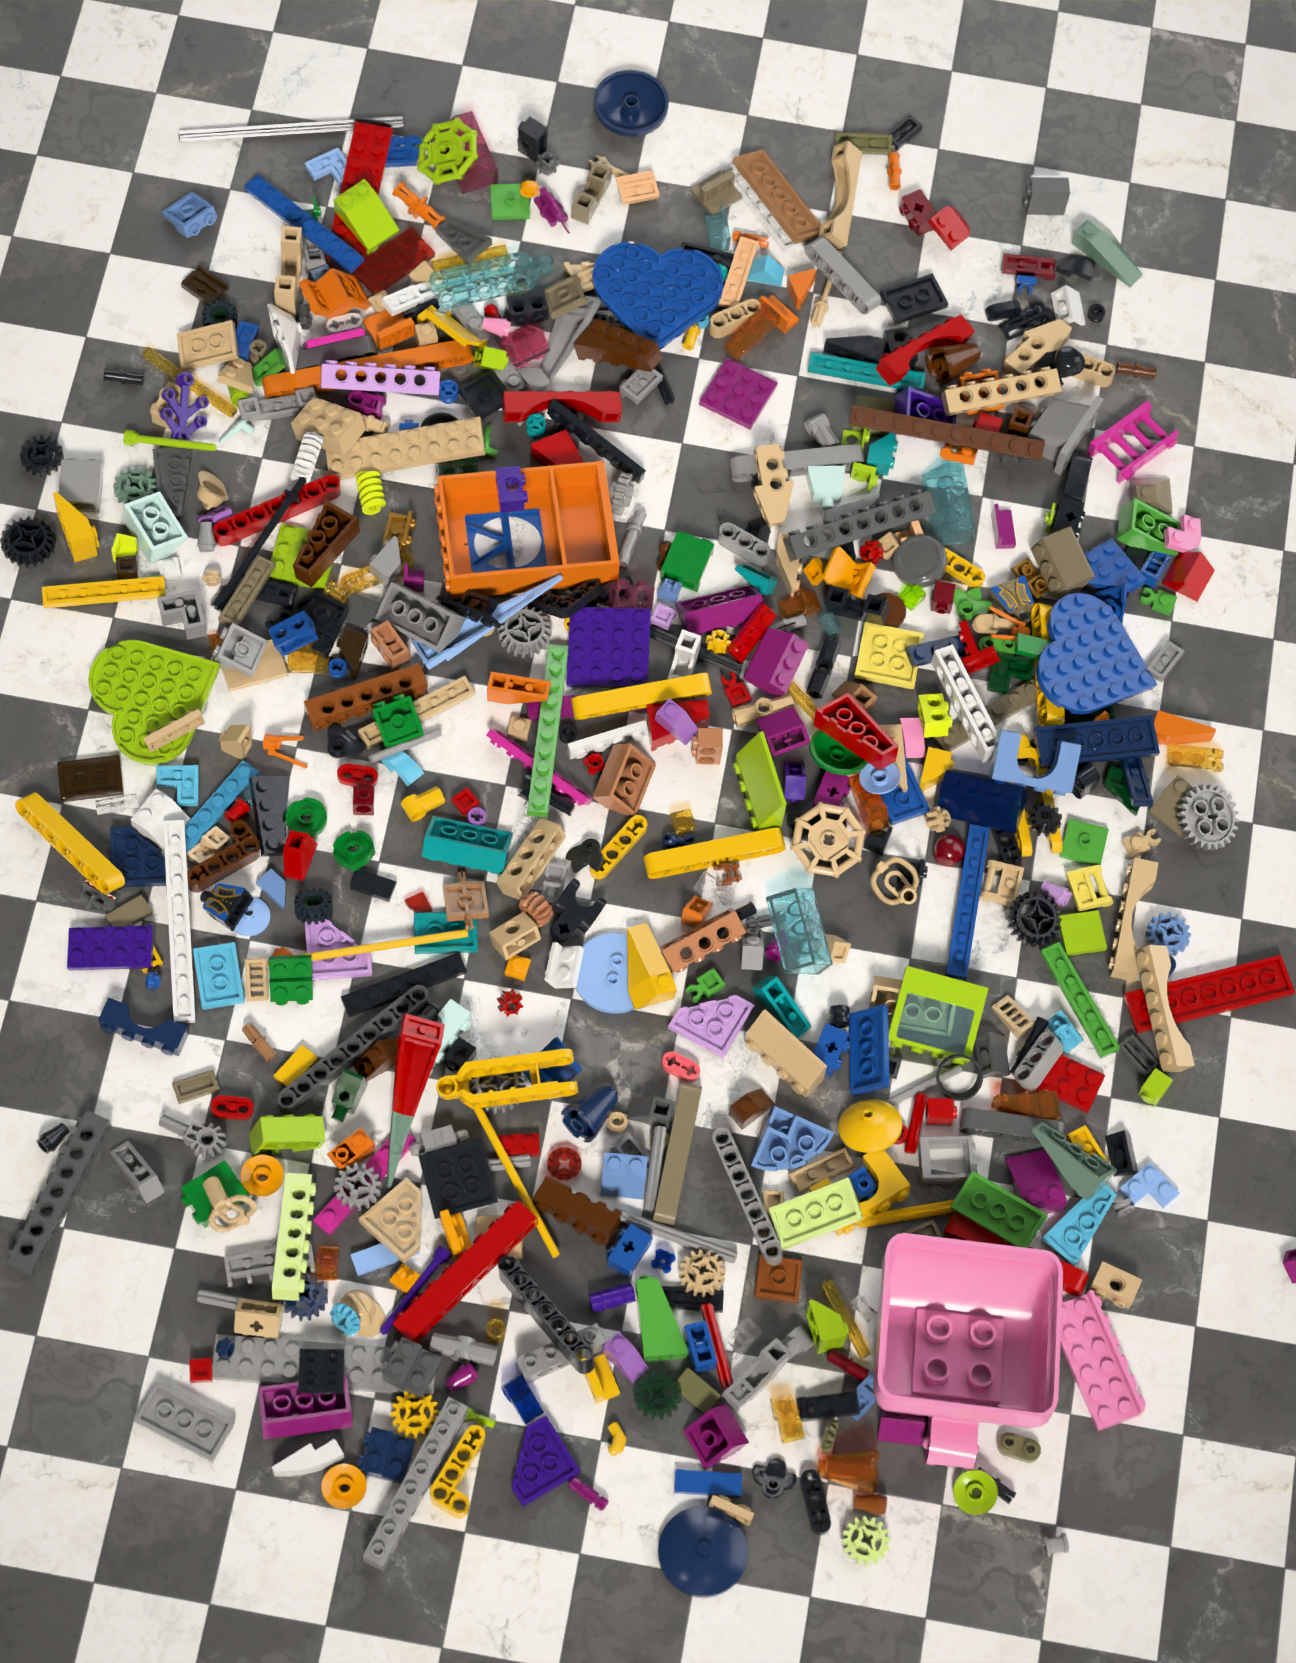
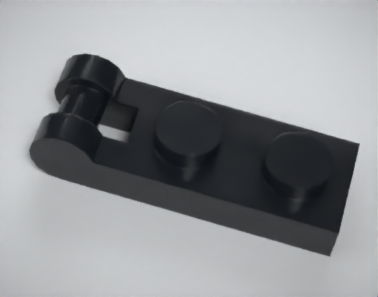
(271, 594)
(828, 1406)

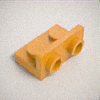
(455, 1232)

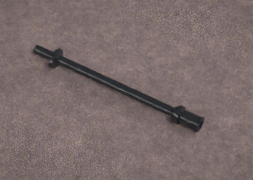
(228, 590)

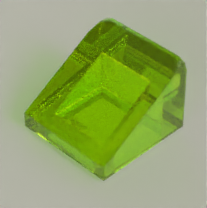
(912, 596)

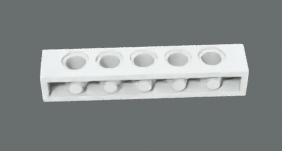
(965, 701)

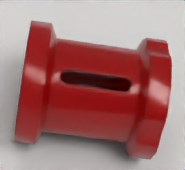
(237, 810)

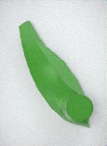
(488, 450)

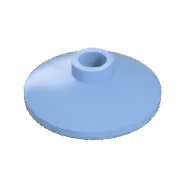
(871, 777)
(255, 923)

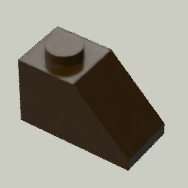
(352, 650)

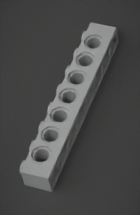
(415, 1484)

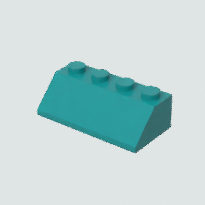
(467, 845)

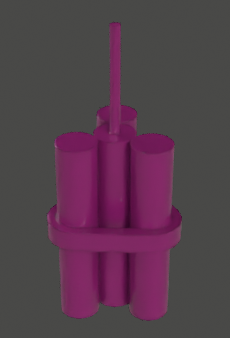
(550, 208)

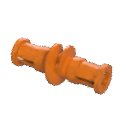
(417, 206)

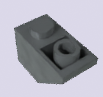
(651, 1111)

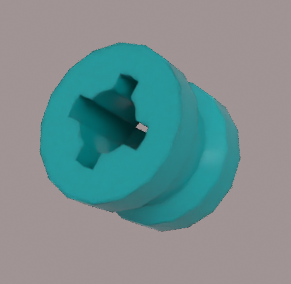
(536, 420)

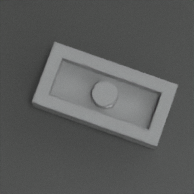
(1165, 661)

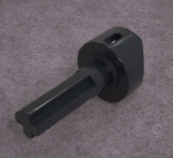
(555, 801)

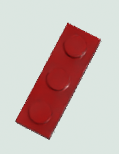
(751, 632)

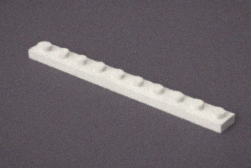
(179, 922)

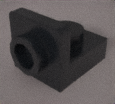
(920, 868)

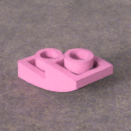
(913, 738)

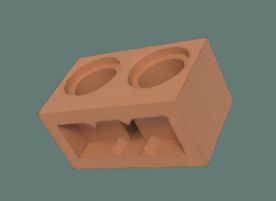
(390, 645)
(708, 746)

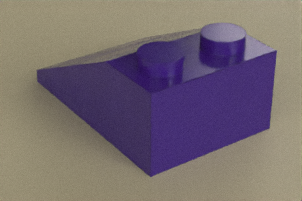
(921, 405)

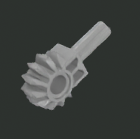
(195, 1135)

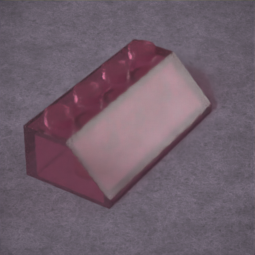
(483, 170)

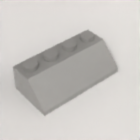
(419, 617)

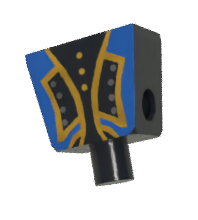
(226, 904)

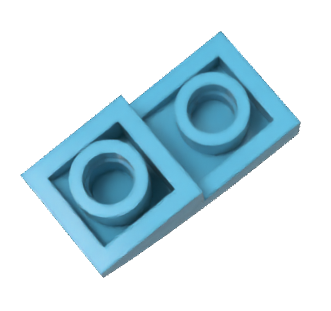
(404, 767)

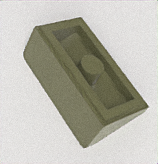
(697, 1391)

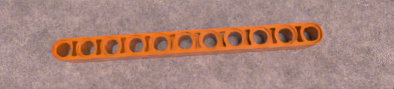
(437, 355)

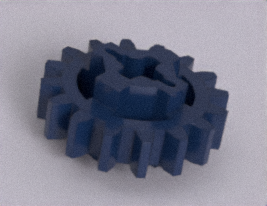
(306, 1305)

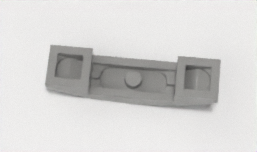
(275, 407)

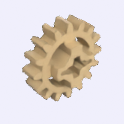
(694, 1269)

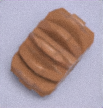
(536, 908)

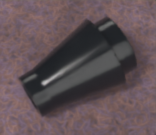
(51, 1139)

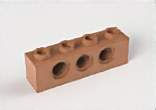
(690, 939)

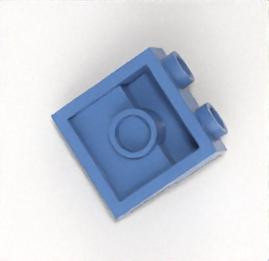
(190, 214)

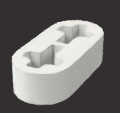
(344, 323)

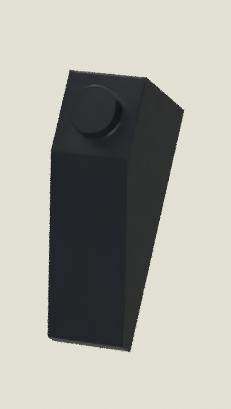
(859, 348)

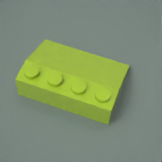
(760, 784)

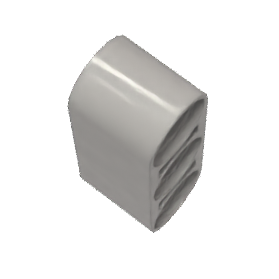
(739, 537)
(1038, 1061)

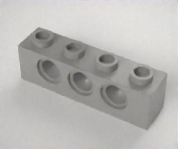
(549, 1358)

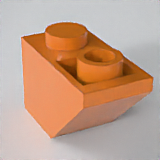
(352, 1150)

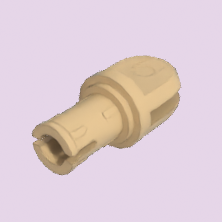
(991, 624)

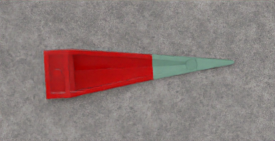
(415, 1056)

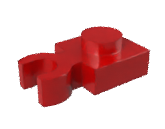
(735, 692)

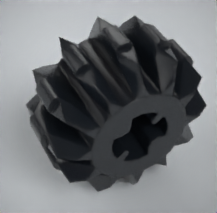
(1044, 819)

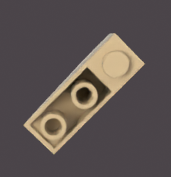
(786, 568)

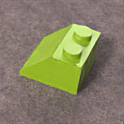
(825, 1327)

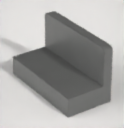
(991, 1054)

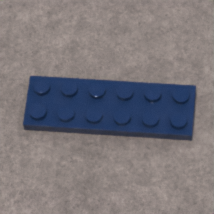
(1100, 739)

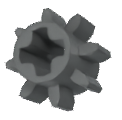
(547, 163)

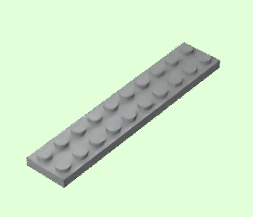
(278, 1363)

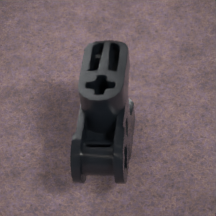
(573, 914)

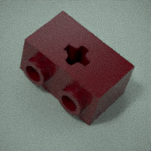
(917, 211)

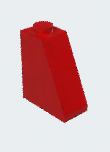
(556, 450)

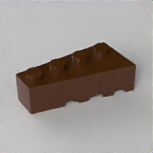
(325, 543)

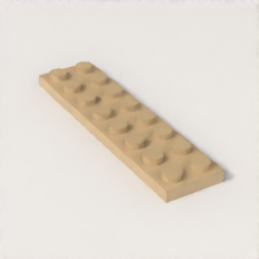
(410, 448)

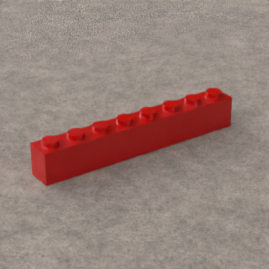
(465, 1273)

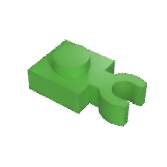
(1162, 601)
(707, 984)

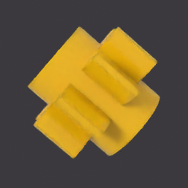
(718, 641)

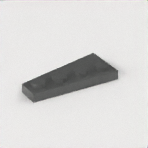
(171, 474)

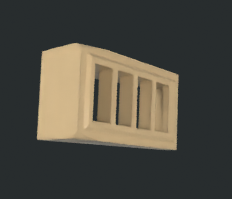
(256, 963)
(1017, 1031)

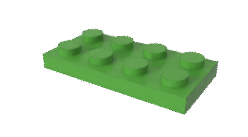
(998, 1211)

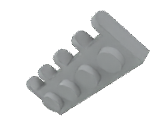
(257, 1264)

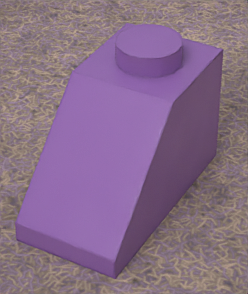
(676, 721)
(625, 1357)

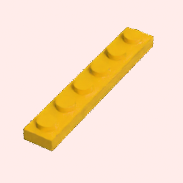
(103, 592)

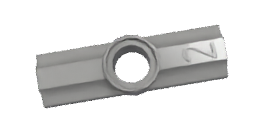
(463, 1349)

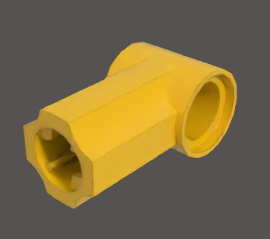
(418, 806)

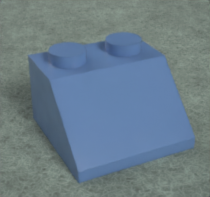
(623, 1175)

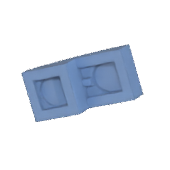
(865, 1396)

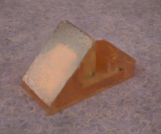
(805, 603)
(327, 1263)

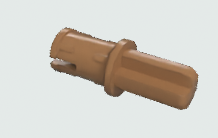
(259, 1042)

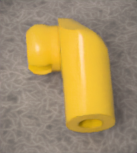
(619, 1439)

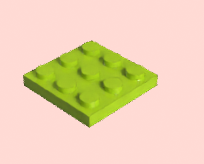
(285, 553)

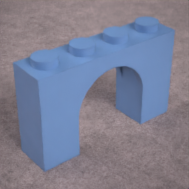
(1058, 778)

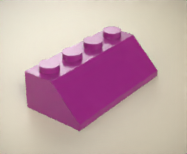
(718, 609)
(293, 1413)

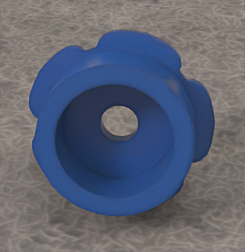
(152, 980)

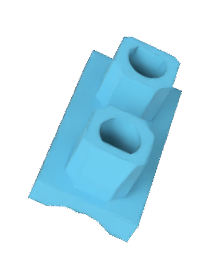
(1065, 1031)

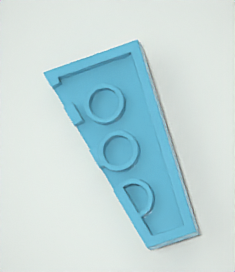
(1078, 1226)

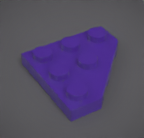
(541, 1463)

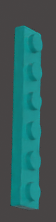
(860, 371)

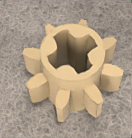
(937, 819)

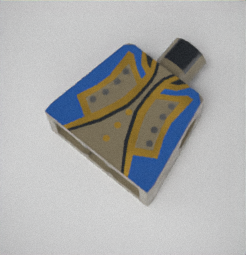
(1013, 598)

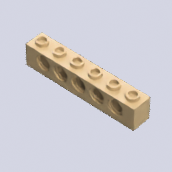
(1047, 376)

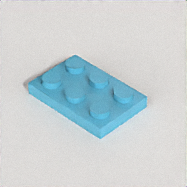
(218, 976)

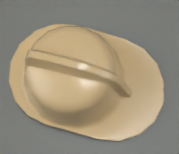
(211, 490)
(367, 1310)

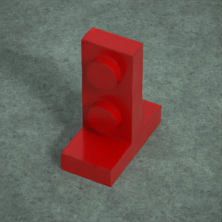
(975, 659)

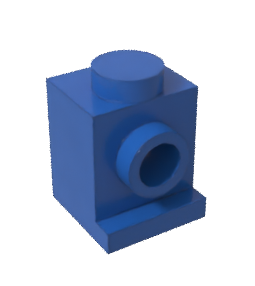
(863, 1193)

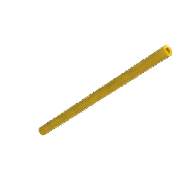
(388, 945)
(516, 1181)

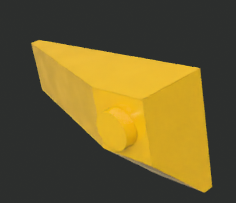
(647, 970)

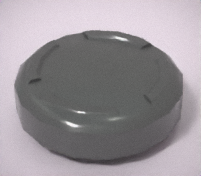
(920, 560)

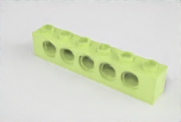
(290, 1287)

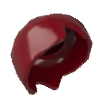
(948, 850)

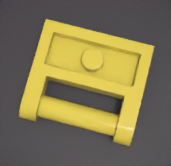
(1083, 890)

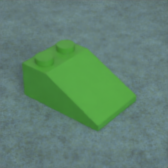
(1144, 527)

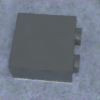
(1047, 195)

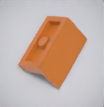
(787, 318)

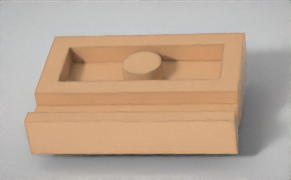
(637, 187)

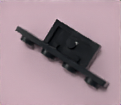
(475, 607)

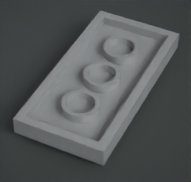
(184, 1422)

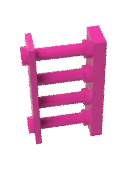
(1128, 424)

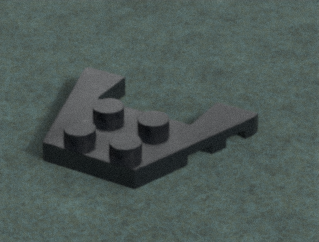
(327, 616)

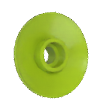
(964, 1494)

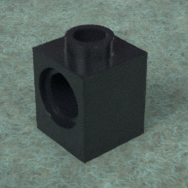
(459, 1047)

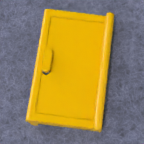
(454, 329)

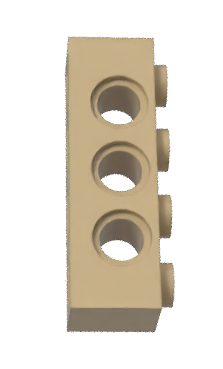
(531, 859)

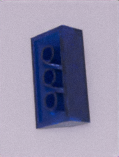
(982, 801)

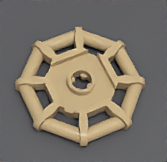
(825, 851)

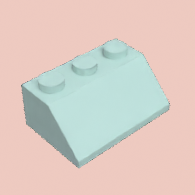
(154, 527)

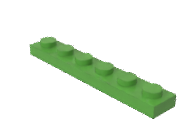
(1080, 1000)

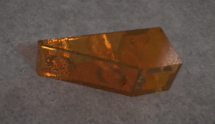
(870, 806)
(1039, 1105)

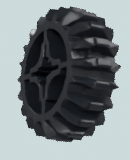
(31, 531)
(1031, 934)

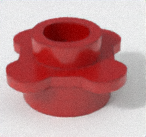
(594, 758)

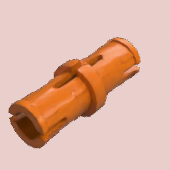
(894, 171)

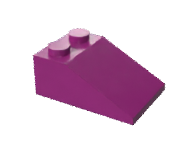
(1036, 1181)

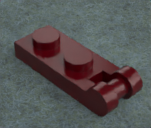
(1028, 266)

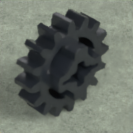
(41, 457)

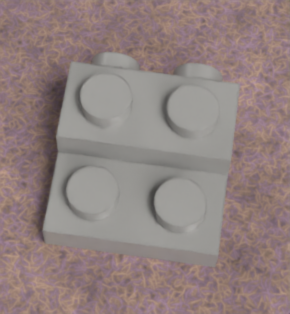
(239, 650)

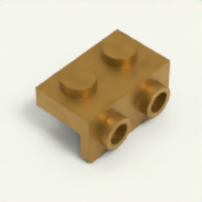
(400, 526)

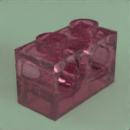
(631, 599)

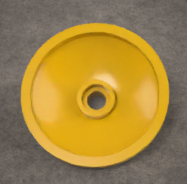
(870, 1125)

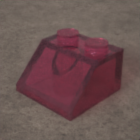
(524, 345)

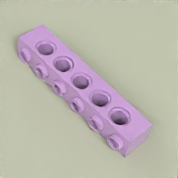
(429, 387)

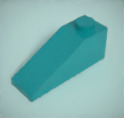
(781, 1005)

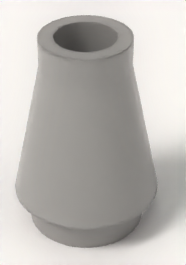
(206, 538)

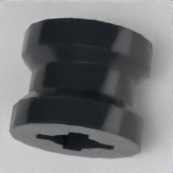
(839, 1016)

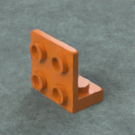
(388, 329)

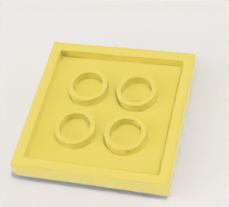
(884, 656)

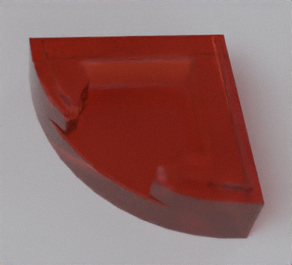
(418, 903)

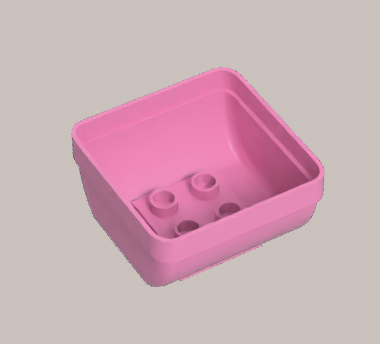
(967, 1339)

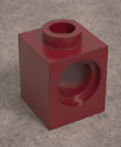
(943, 597)
(363, 800)

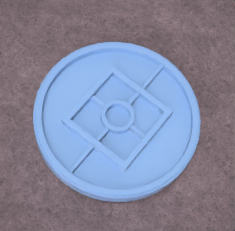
(604, 974)

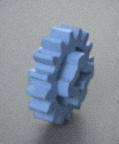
(1178, 932)

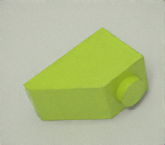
(490, 358)

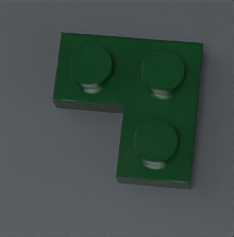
(1009, 668)

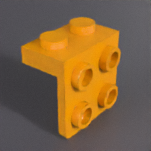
(845, 573)

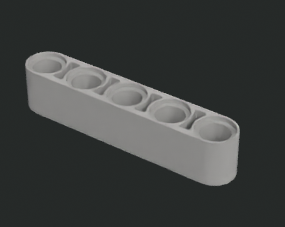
(842, 275)

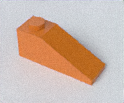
(516, 689)
(1178, 730)

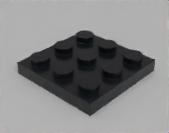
(458, 1178)

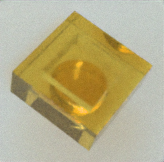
(682, 821)

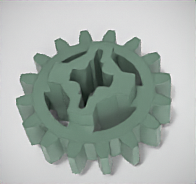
(135, 485)

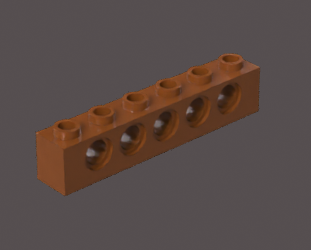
(355, 693)

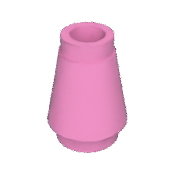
(497, 326)

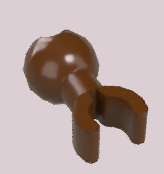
(663, 550)

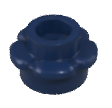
(225, 1348)

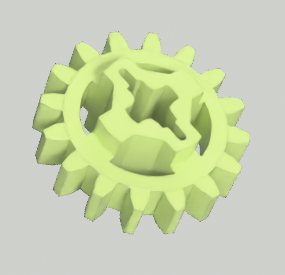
(873, 1536)

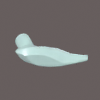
(241, 424)

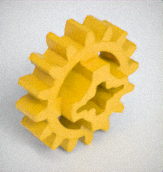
(408, 1421)

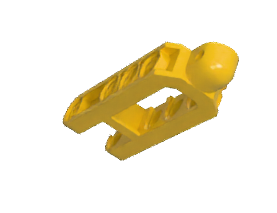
(1023, 835)
(458, 1088)

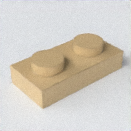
(739, 1513)

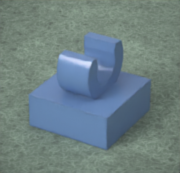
(669, 590)

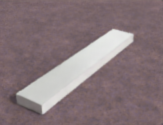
(761, 212)

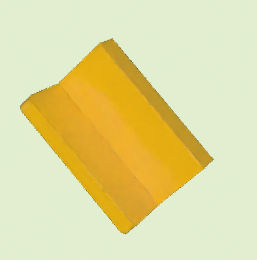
(601, 1380)

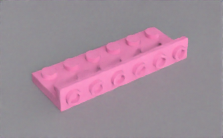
(1097, 1363)

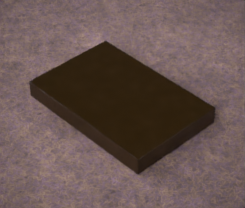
(90, 778)

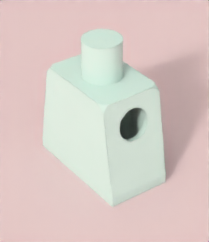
(825, 484)

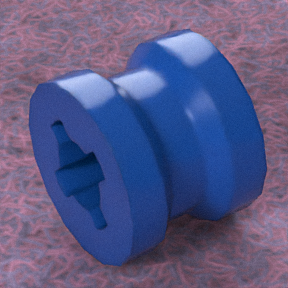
(448, 386)

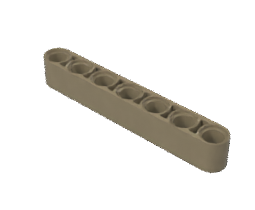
(677, 1153)

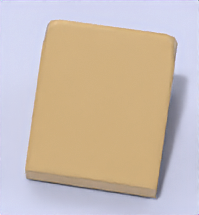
(421, 273)

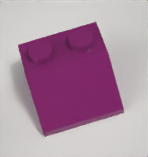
(716, 1436)

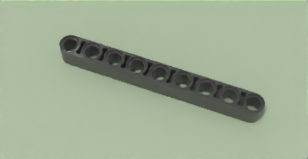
(349, 1058)

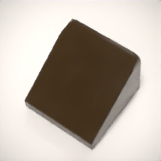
(126, 567)

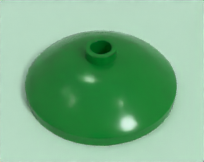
(834, 756)

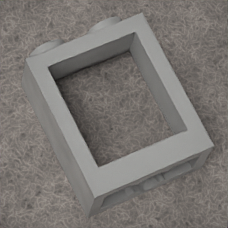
(949, 1142)

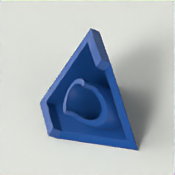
(1115, 598)

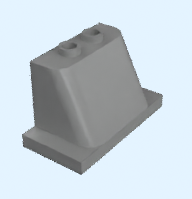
(1062, 428)

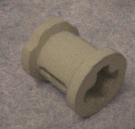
(255, 353)

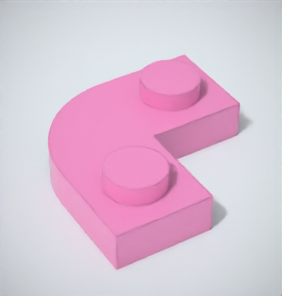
(1186, 538)

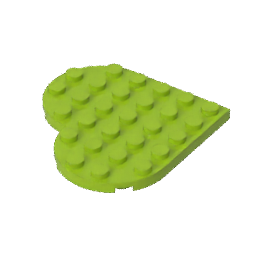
(146, 690)

